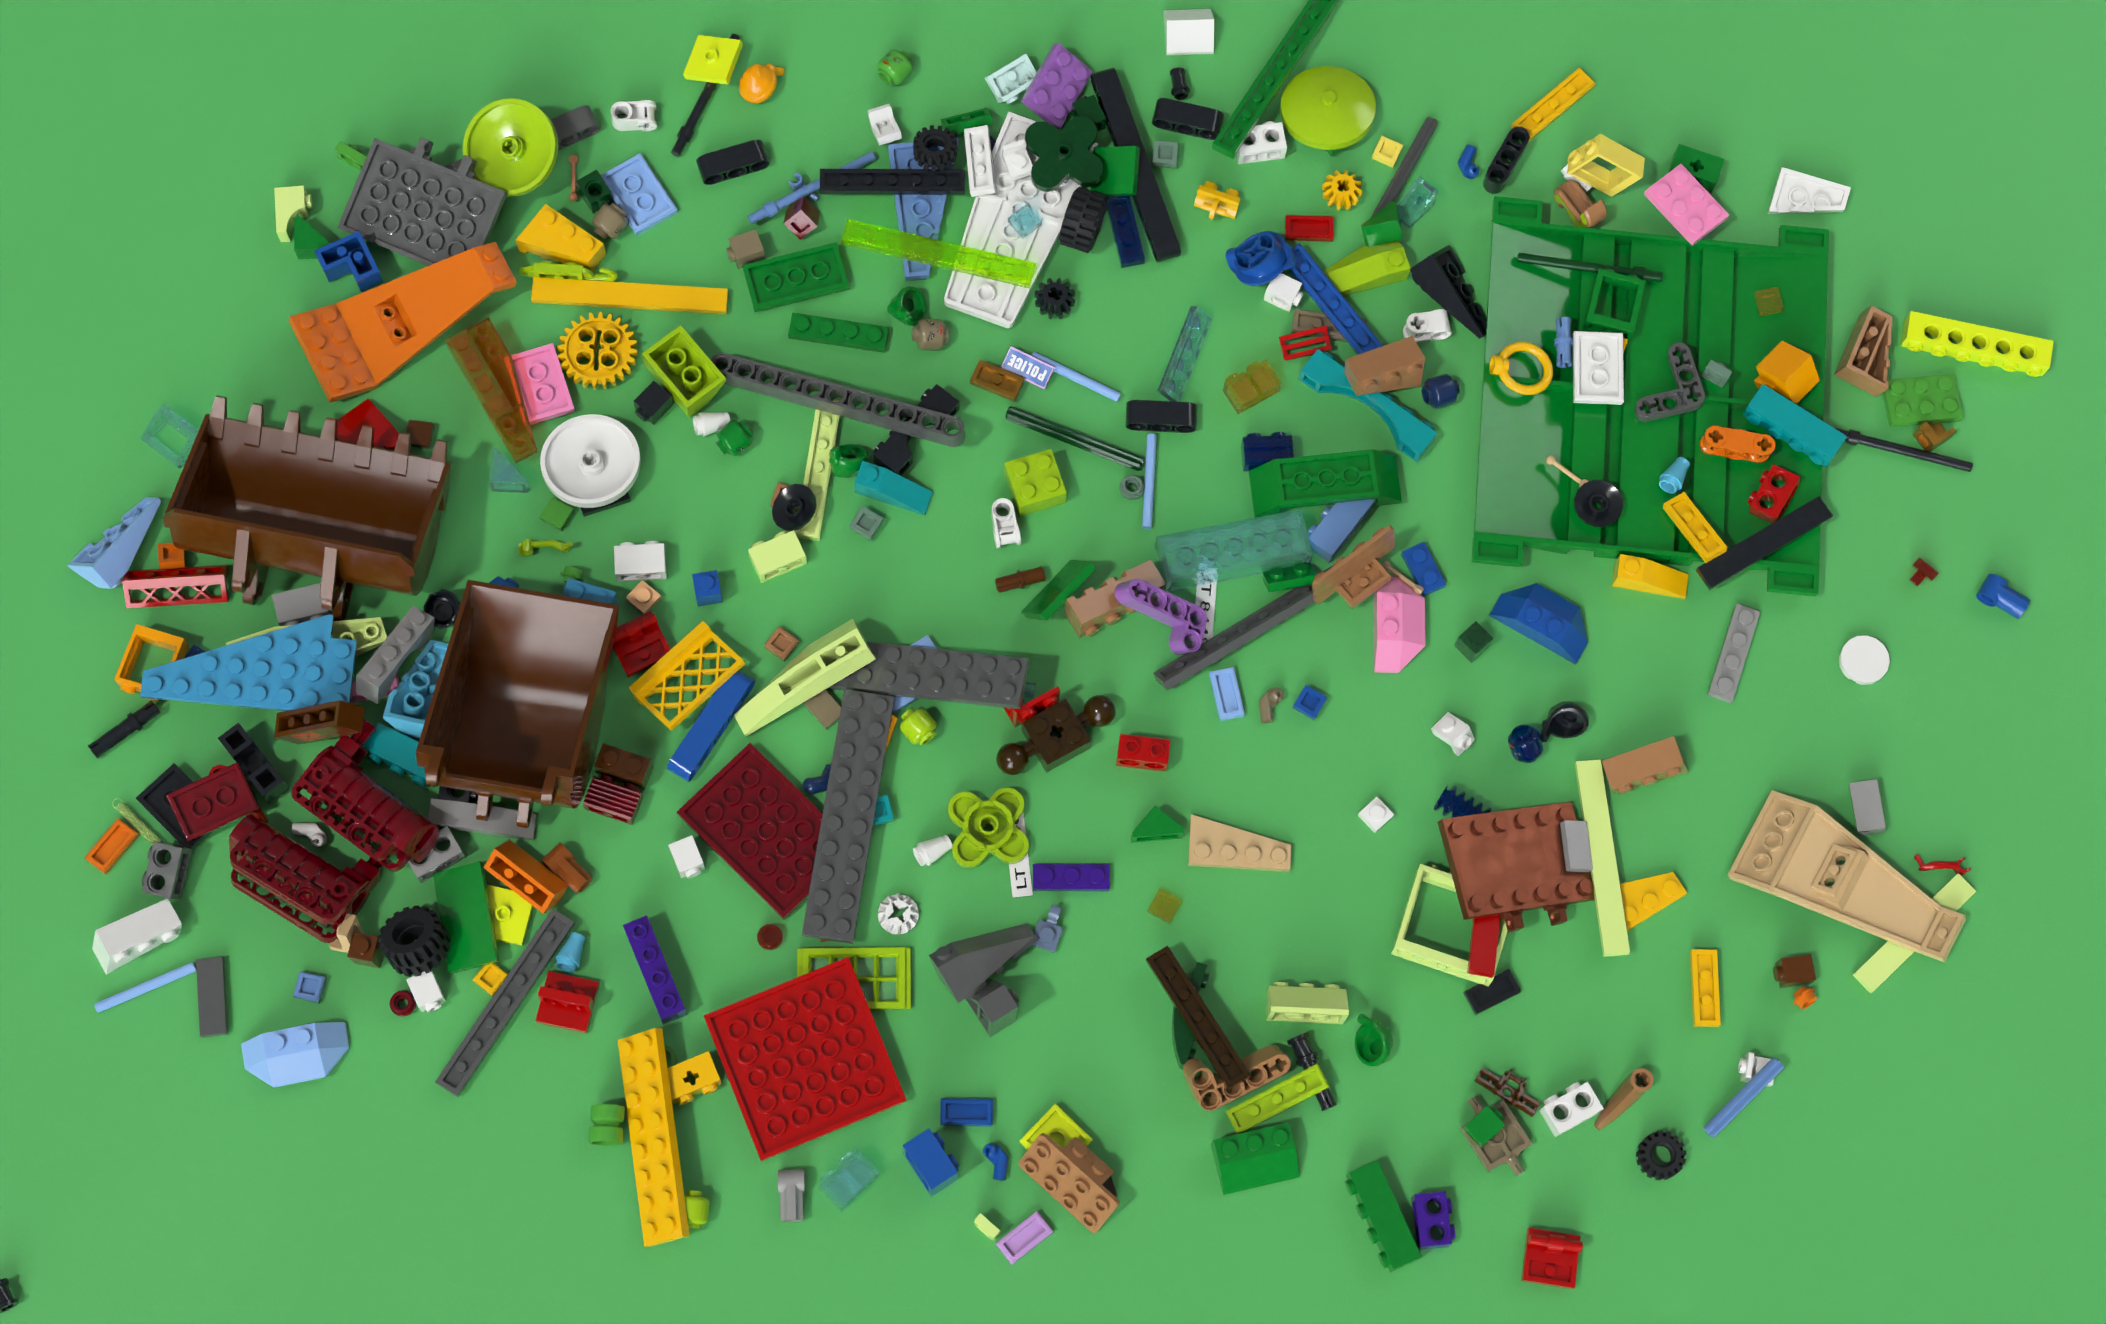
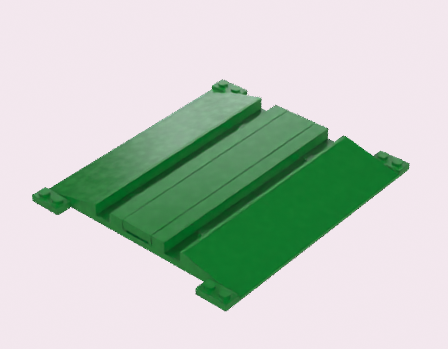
(1700, 302)

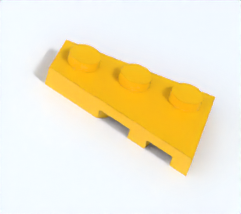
(1649, 896)

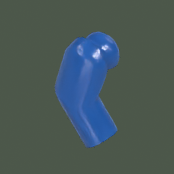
(1465, 162)
(998, 1159)

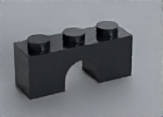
(253, 763)

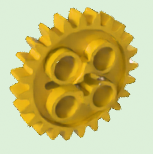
(620, 351)

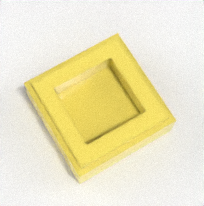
(1387, 151)

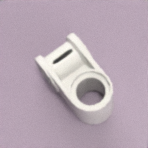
(635, 115)
(1428, 326)
(1005, 527)

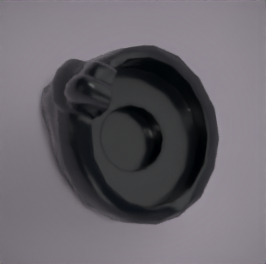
(1564, 721)

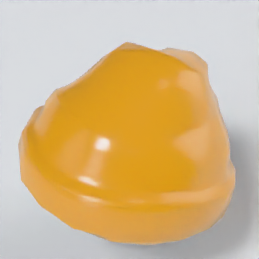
(759, 82)

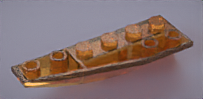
(495, 384)

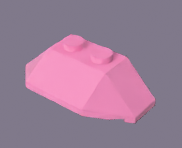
(1397, 626)

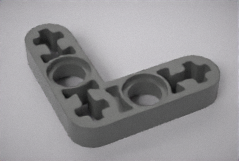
(1679, 395)

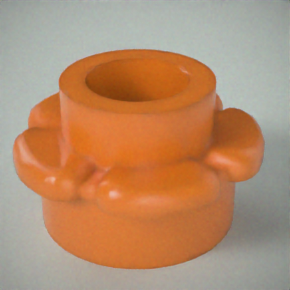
(1804, 997)

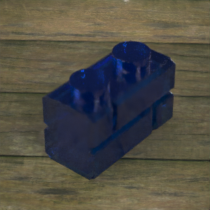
(1261, 449)

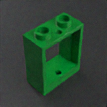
(1600, 323)

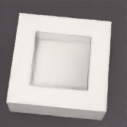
(1375, 814)

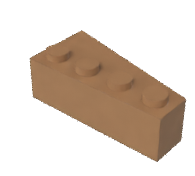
(1101, 606)

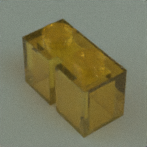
(1251, 387)

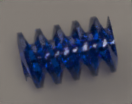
(1457, 804)

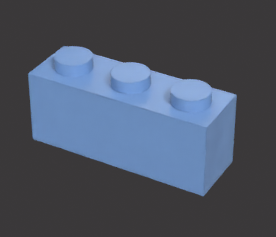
(1337, 527)

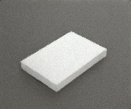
(1598, 368)

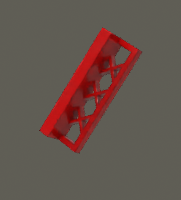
(176, 578)

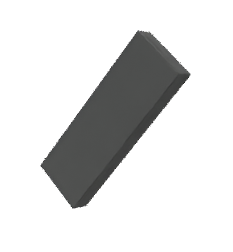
(211, 997)

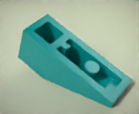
(891, 488)

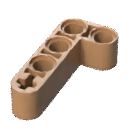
(1275, 1065)

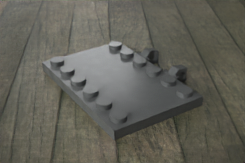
(420, 205)

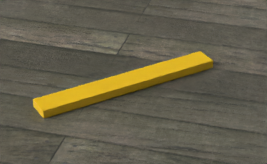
(629, 295)

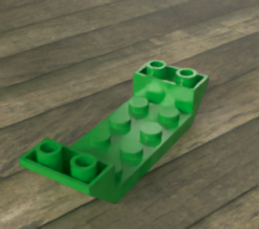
(1324, 481)

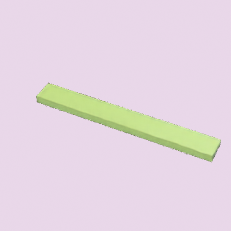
(1605, 871)

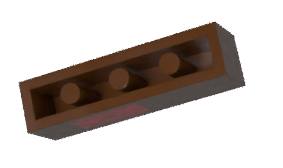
(319, 722)

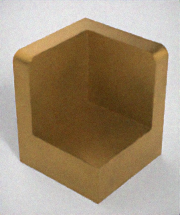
(1932, 435)

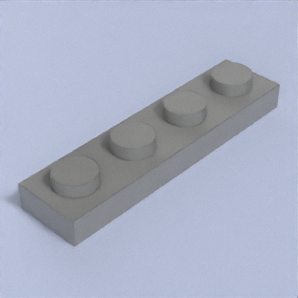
(1733, 653)

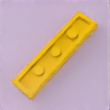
(1555, 103)

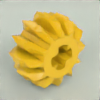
(1350, 187)

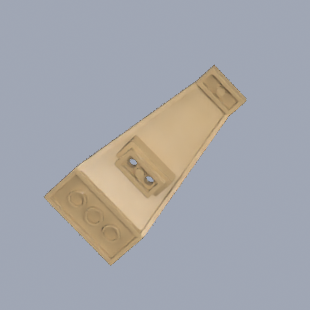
(1797, 853)

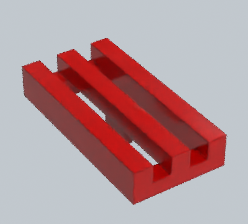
(1325, 338)

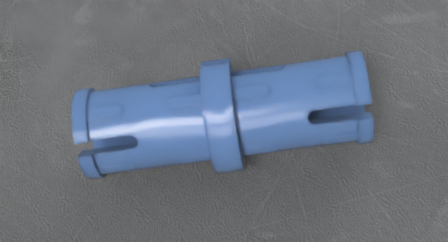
(1563, 342)

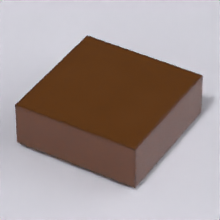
(420, 433)

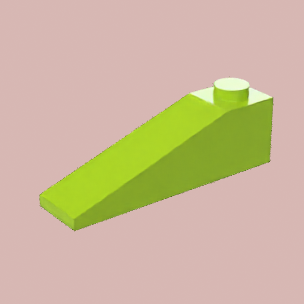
(1369, 268)

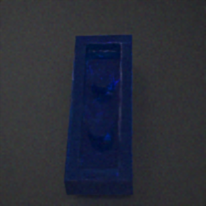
(1125, 231)

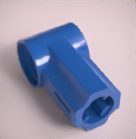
(1997, 593)

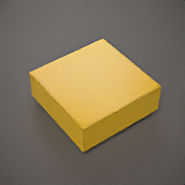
(490, 978)

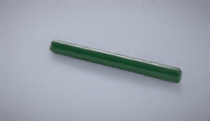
(1074, 438)

